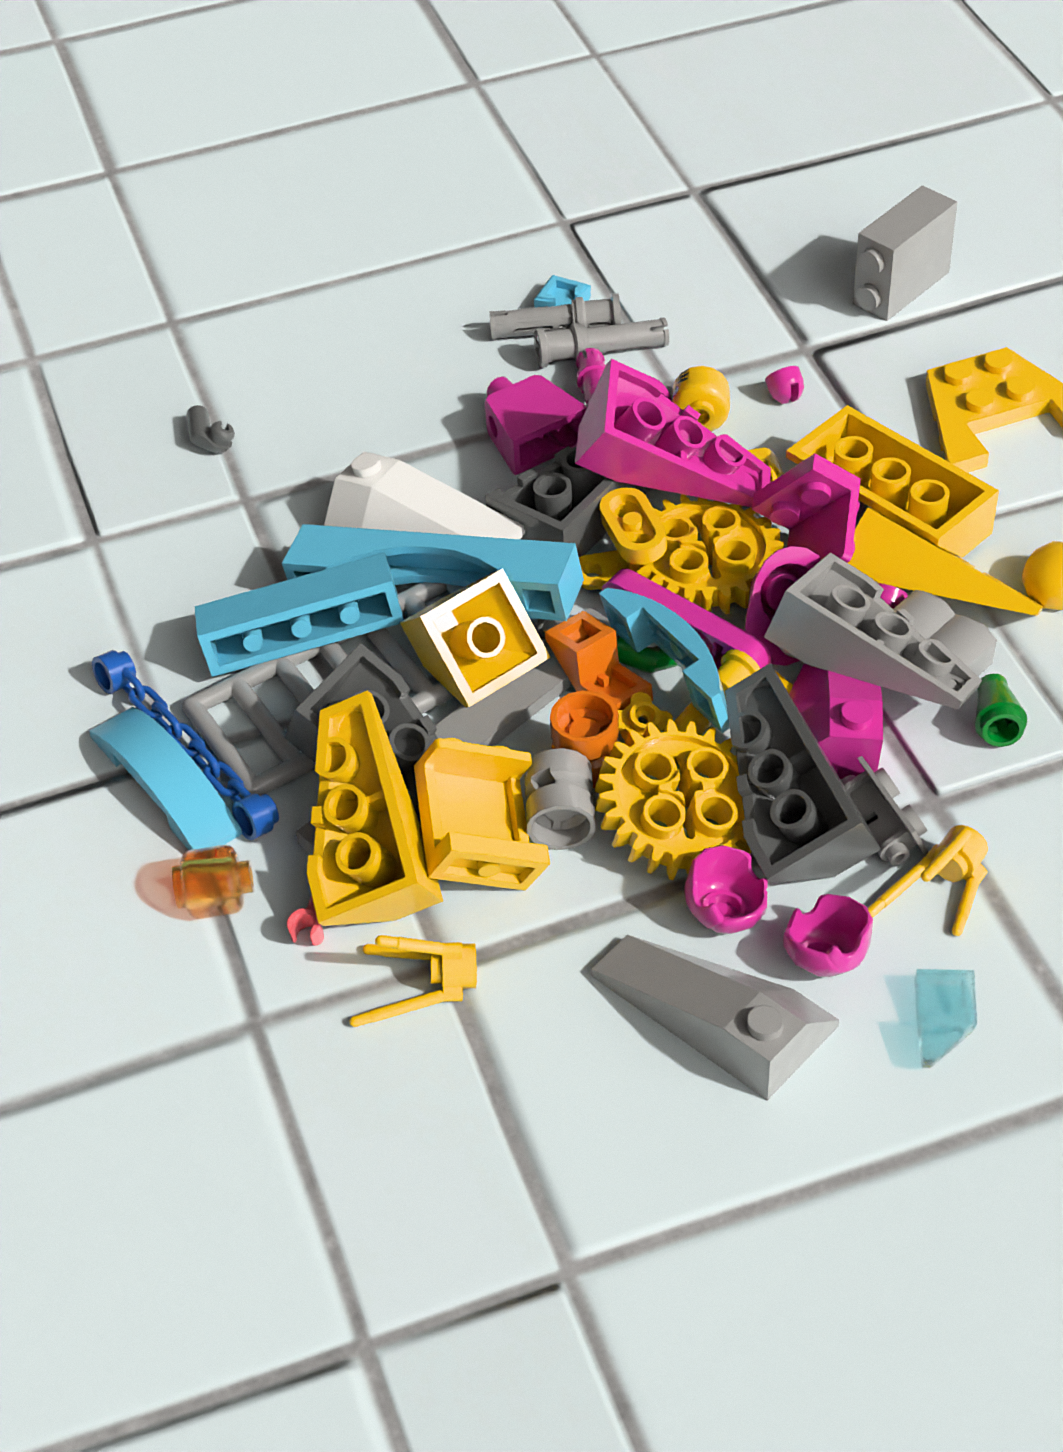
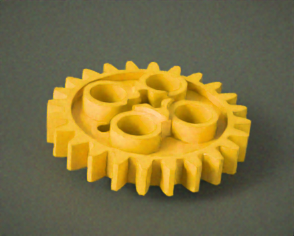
(731, 541)
(635, 800)

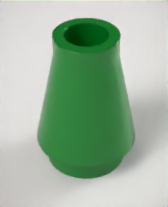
(998, 713)

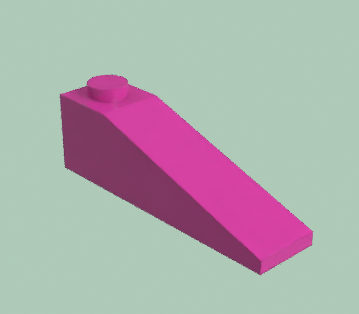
(842, 717)

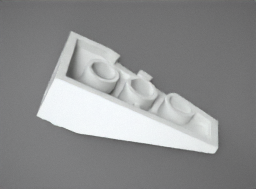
(398, 497)

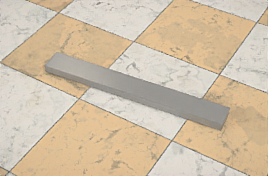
(496, 714)

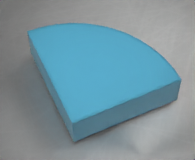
(561, 291)

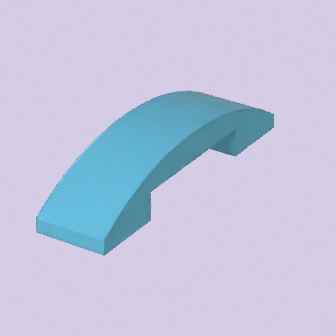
(645, 622)
(169, 777)

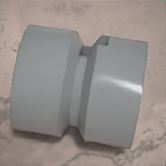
(560, 799)

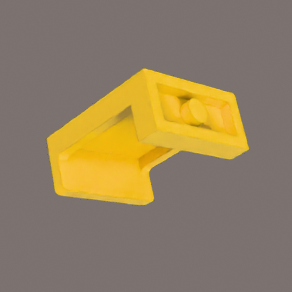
(476, 815)

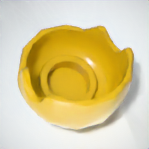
(1044, 575)

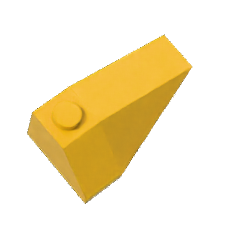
(910, 562)
(367, 833)

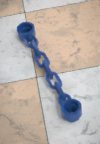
(253, 812)

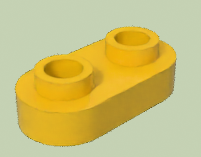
(633, 525)

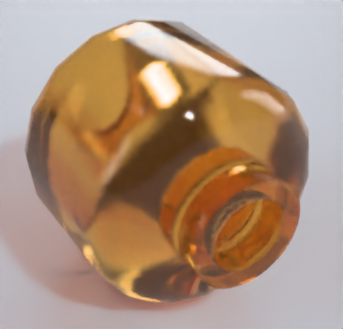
(212, 882)

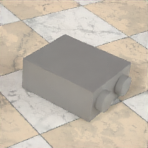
(904, 252)

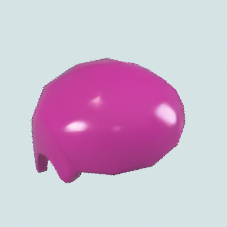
(725, 890)
(830, 936)

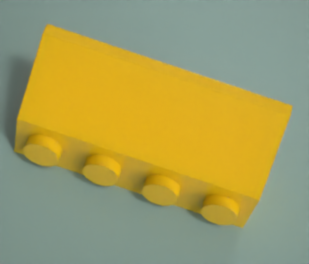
(905, 480)

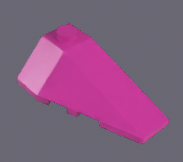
(652, 443)

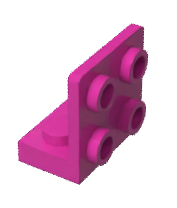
(816, 506)

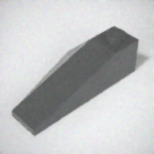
(403, 722)
(792, 798)

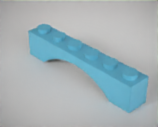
(541, 572)

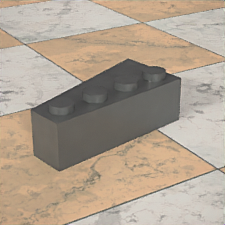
(558, 502)

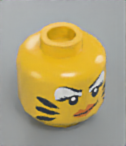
(705, 392)

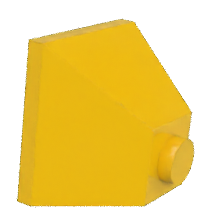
(476, 638)

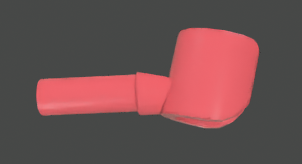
(305, 918)

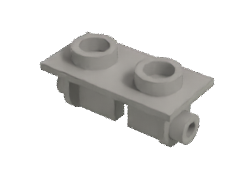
(895, 828)

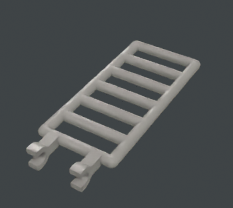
(293, 761)

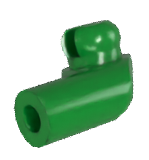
(647, 660)

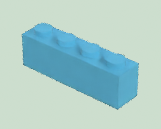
(298, 614)

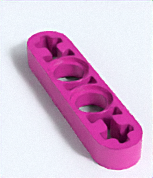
(720, 633)

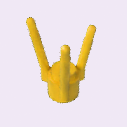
(953, 859)
(451, 965)

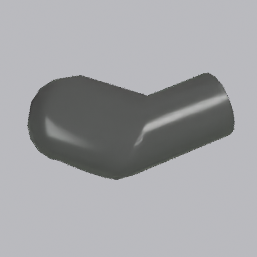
(205, 436)

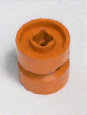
(587, 725)

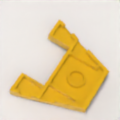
(985, 395)

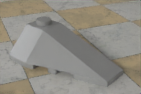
(843, 626)
(730, 1017)

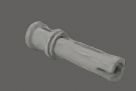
(524, 321)
(568, 343)

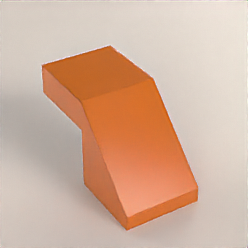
(591, 660)

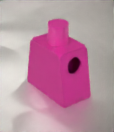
(531, 420)

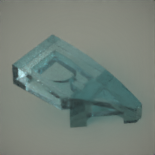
(943, 1011)

